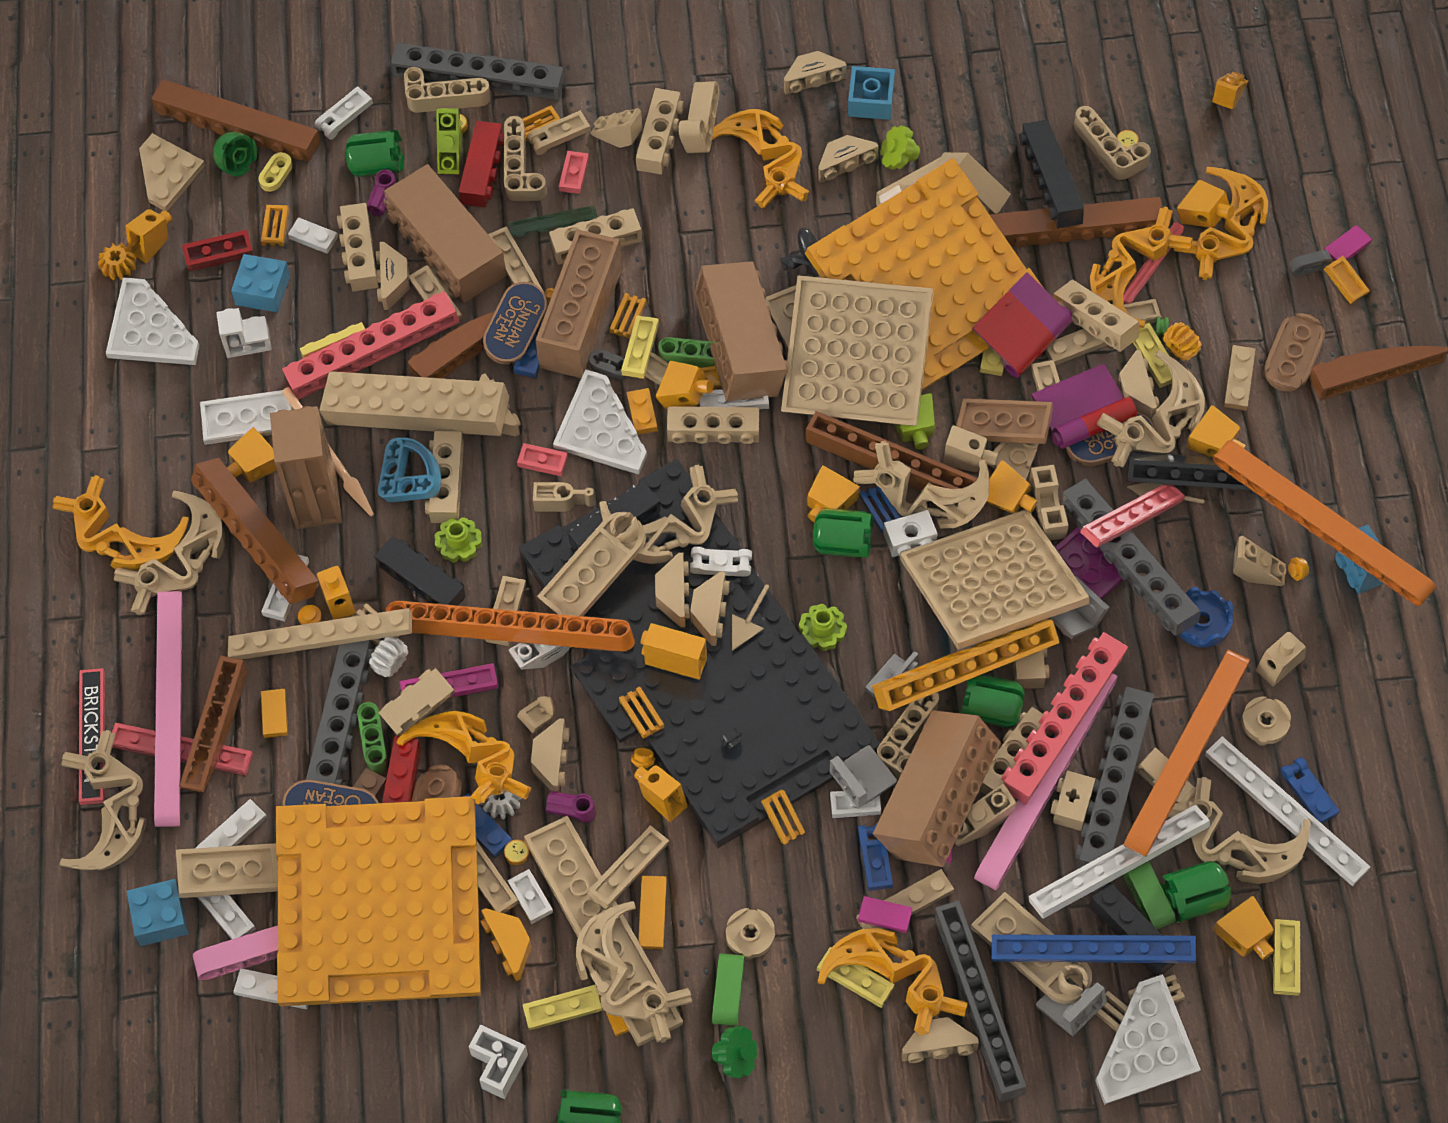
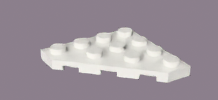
(148, 329)
(599, 427)
(1148, 1045)

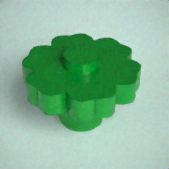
(736, 1052)

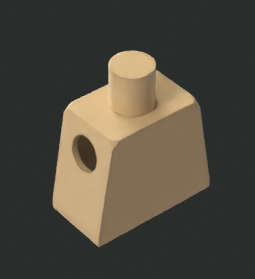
(966, 449)
(1285, 654)

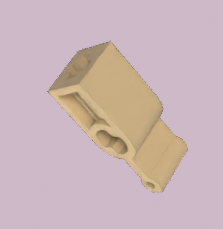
(548, 497)
(1151, 769)

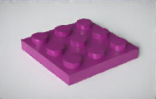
(1089, 563)

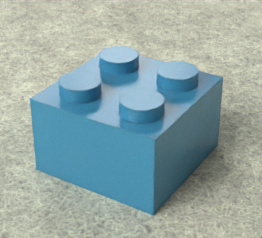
(871, 92)
(260, 283)
(1357, 576)
(157, 912)

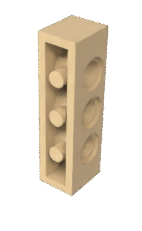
(654, 145)
(625, 220)
(363, 276)
(1098, 316)
(704, 417)
(450, 444)
(1012, 742)

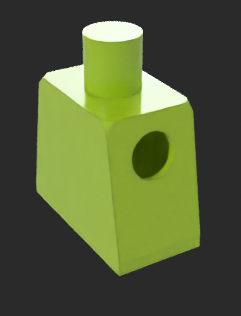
(925, 425)

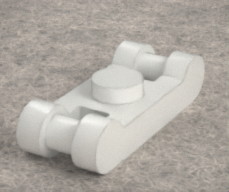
(720, 561)

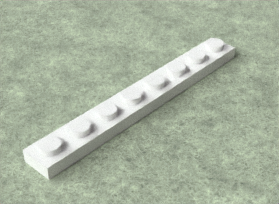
(1287, 810)
(1116, 864)

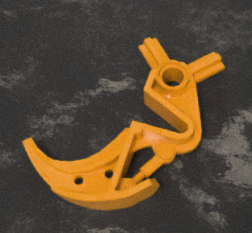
(786, 152)
(1142, 242)
(1221, 244)
(90, 521)
(492, 756)
(924, 988)

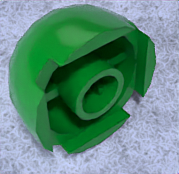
(234, 153)

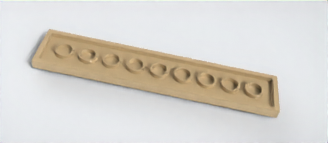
(570, 876)

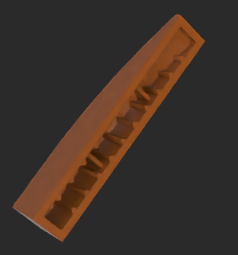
(451, 350)
(1372, 367)
(214, 723)

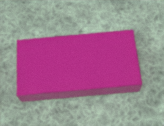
(1349, 244)
(885, 914)

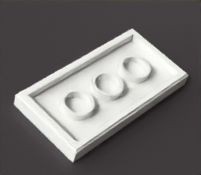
(234, 416)

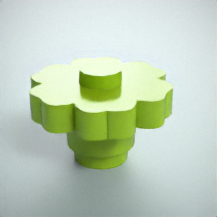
(899, 148)
(458, 540)
(823, 626)

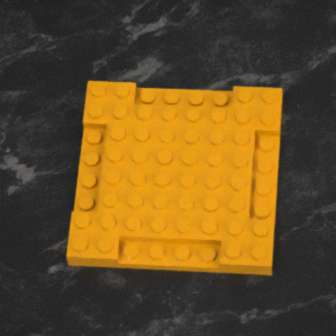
(933, 239)
(377, 902)

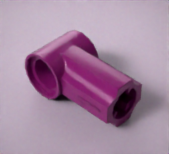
(376, 201)
(569, 806)

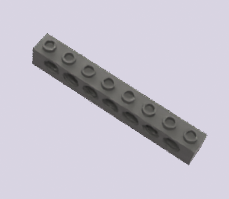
(501, 73)
(1128, 545)
(1139, 704)
(333, 717)
(981, 1001)

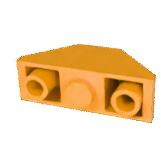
(1229, 90)
(509, 940)

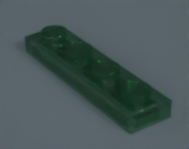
(544, 222)

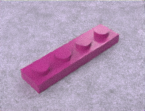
(466, 680)

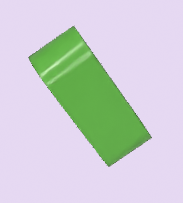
(683, 347)
(370, 728)
(1150, 896)
(728, 989)

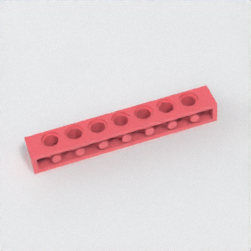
(383, 345)
(1112, 653)

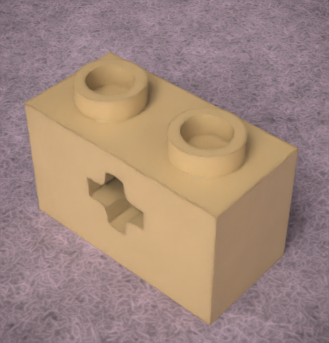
(1072, 813)

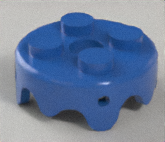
(1218, 613)

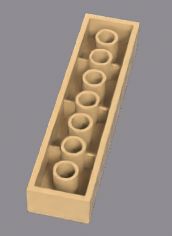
(414, 403)

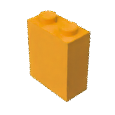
(674, 651)

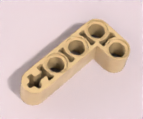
(444, 94)
(698, 130)
(517, 158)
(1119, 161)
(910, 730)

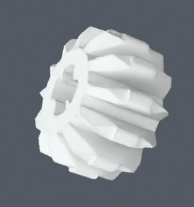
(388, 656)
(502, 806)

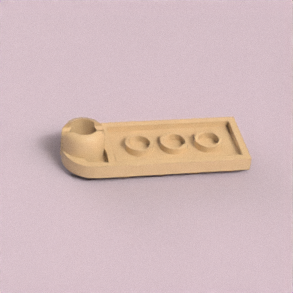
(595, 565)
(227, 870)
(1010, 918)

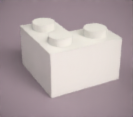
(242, 336)
(503, 1059)

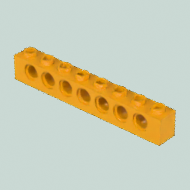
(964, 665)

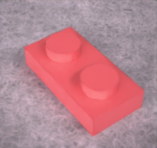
(574, 172)
(542, 459)

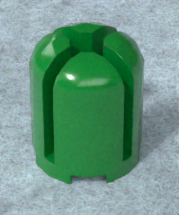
(374, 152)
(843, 533)
(994, 700)
(1197, 890)
(589, 1107)

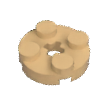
(1263, 733)
(752, 920)

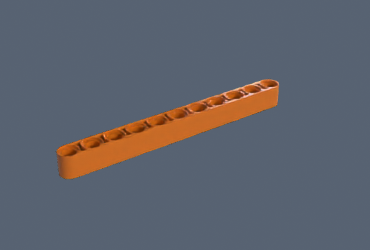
(1324, 523)
(518, 626)
(1186, 753)

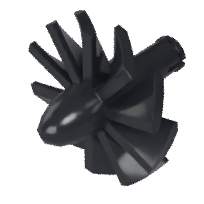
(798, 257)

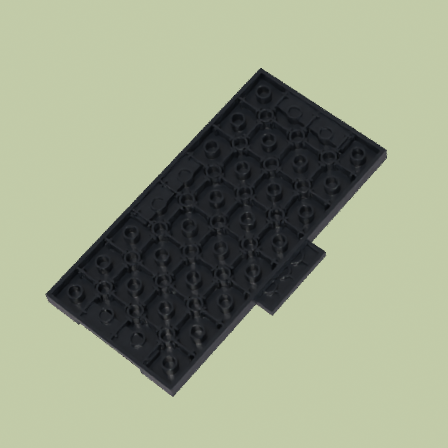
(766, 688)

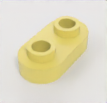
(274, 173)

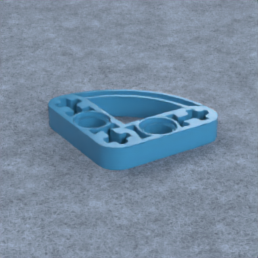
(395, 489)

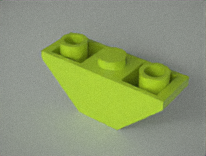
(448, 140)

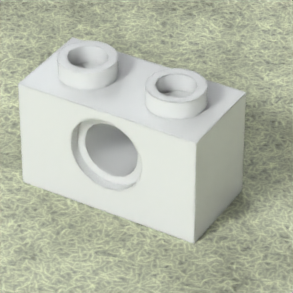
(917, 524)

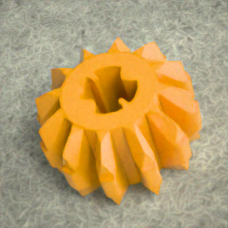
(117, 261)
(1182, 341)

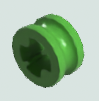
(1161, 325)

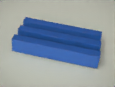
(872, 493)

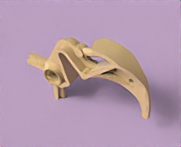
(1143, 435)
(955, 502)
(698, 513)
(201, 534)
(112, 775)
(1255, 850)
(634, 1003)

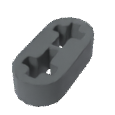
(1310, 263)
(609, 364)

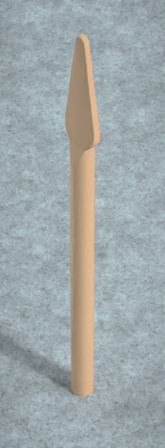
(350, 483)

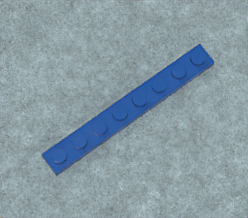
(1094, 948)

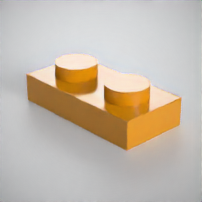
(642, 411)

